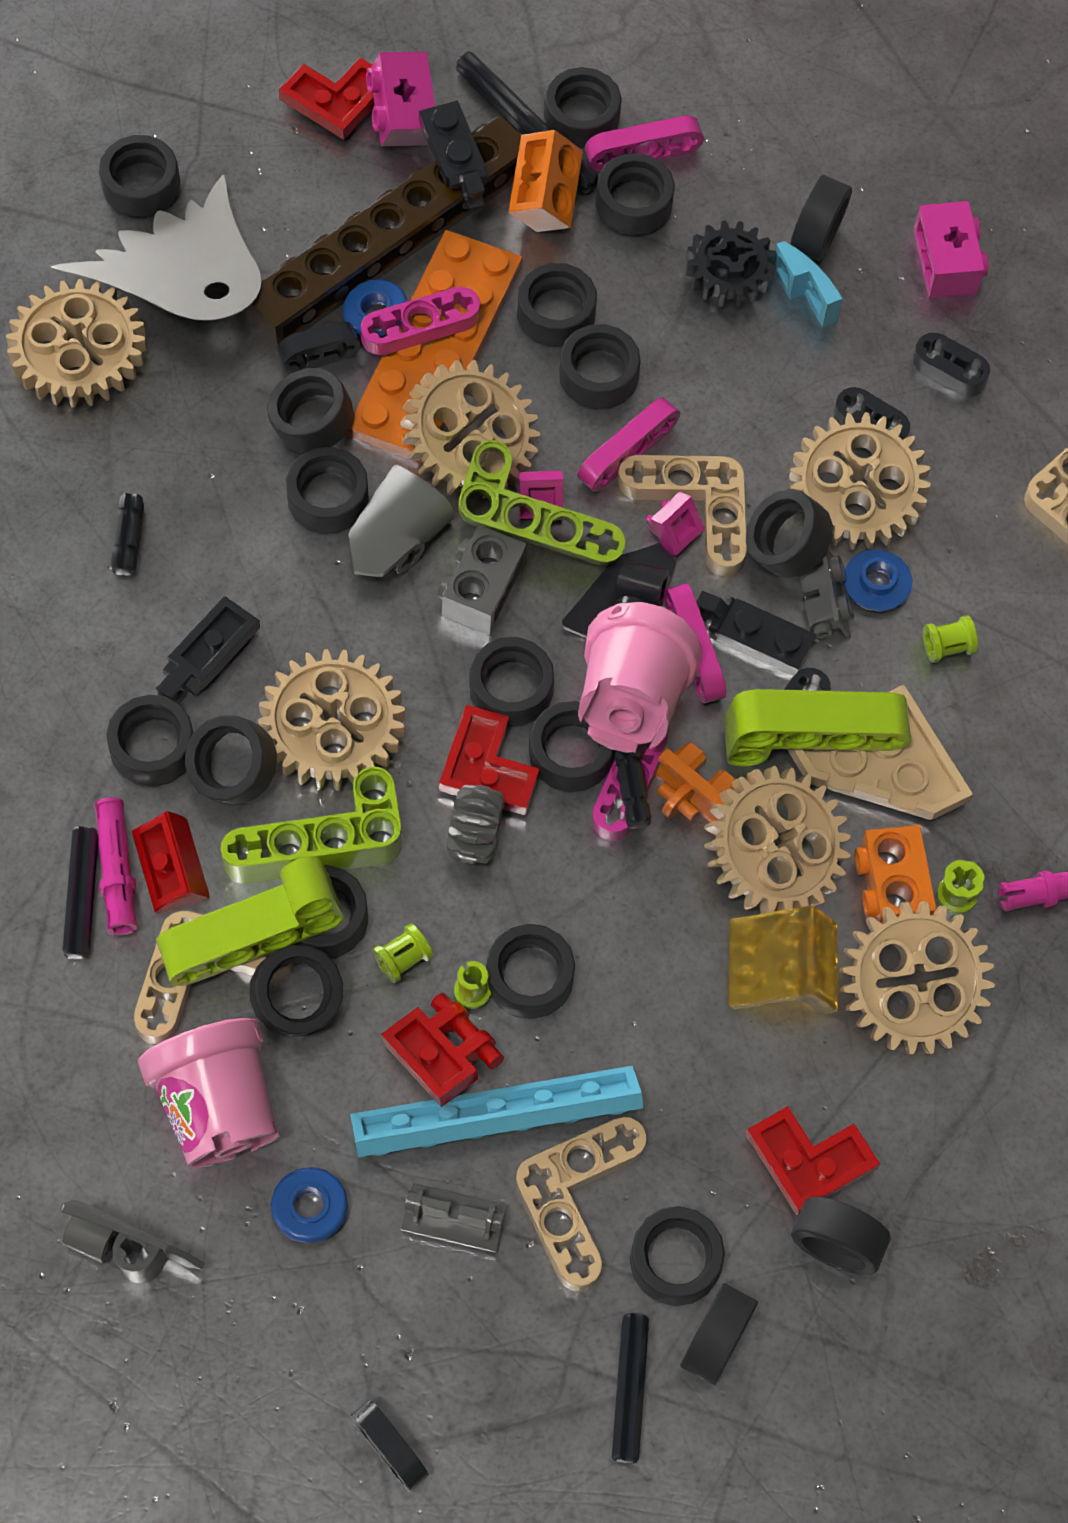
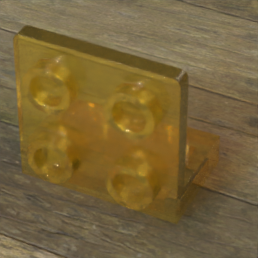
(784, 959)

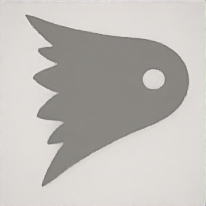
(182, 261)

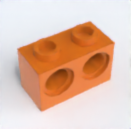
(545, 181)
(906, 878)

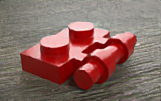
(432, 1057)

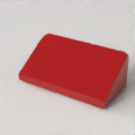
(170, 862)

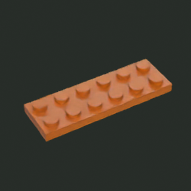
(455, 263)

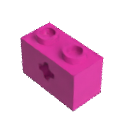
(400, 90)
(950, 249)

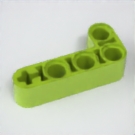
(542, 513)
(813, 720)
(313, 832)
(253, 926)

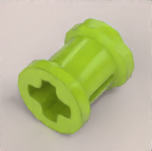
(950, 639)
(960, 874)
(394, 966)

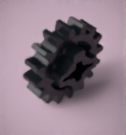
(730, 263)

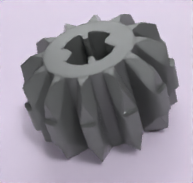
(475, 824)

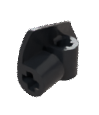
(630, 578)

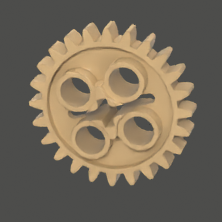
(103, 321)
(443, 399)
(890, 460)
(359, 692)
(807, 818)
(910, 936)

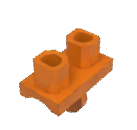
(685, 788)

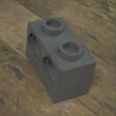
(490, 581)

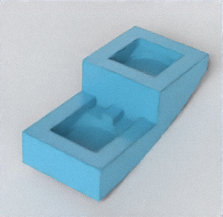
(803, 277)

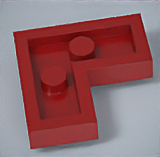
(330, 104)
(475, 761)
(808, 1169)

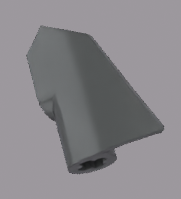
(397, 524)
(102, 1235)

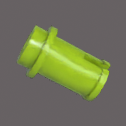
(472, 985)

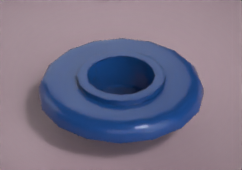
(370, 294)
(873, 596)
(309, 1181)

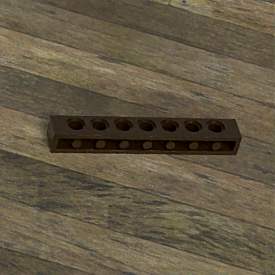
(378, 247)

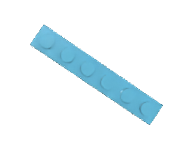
(496, 1111)

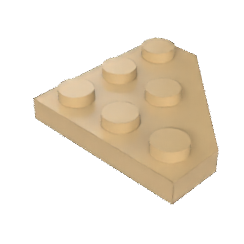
(908, 779)

